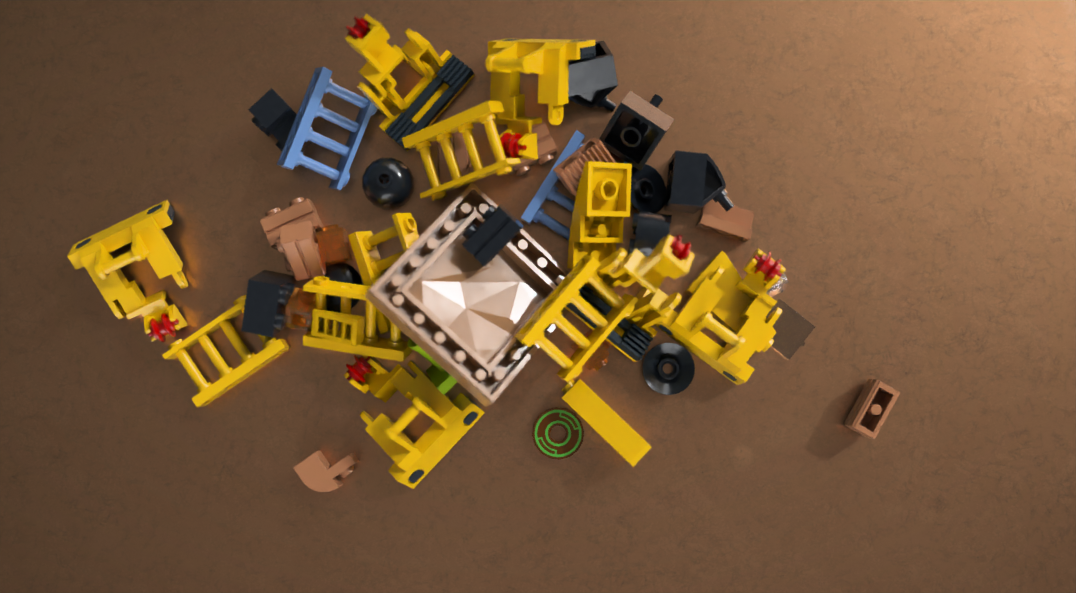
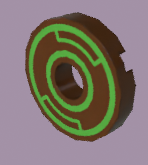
(558, 417)

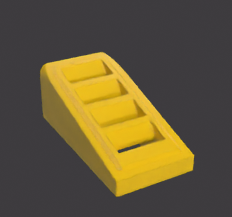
(356, 322)

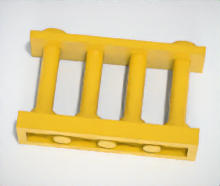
(443, 132)
(368, 258)
(551, 313)
(374, 346)
(228, 377)

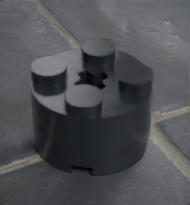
(649, 231)

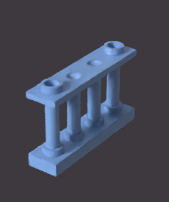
(302, 130)
(550, 192)

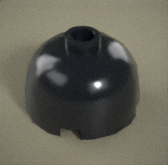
(389, 194)

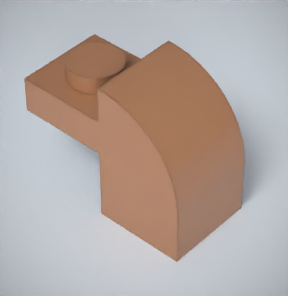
(319, 474)

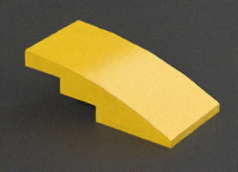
(599, 210)

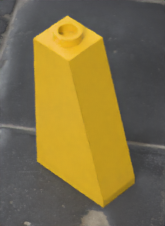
(733, 300)
(605, 421)

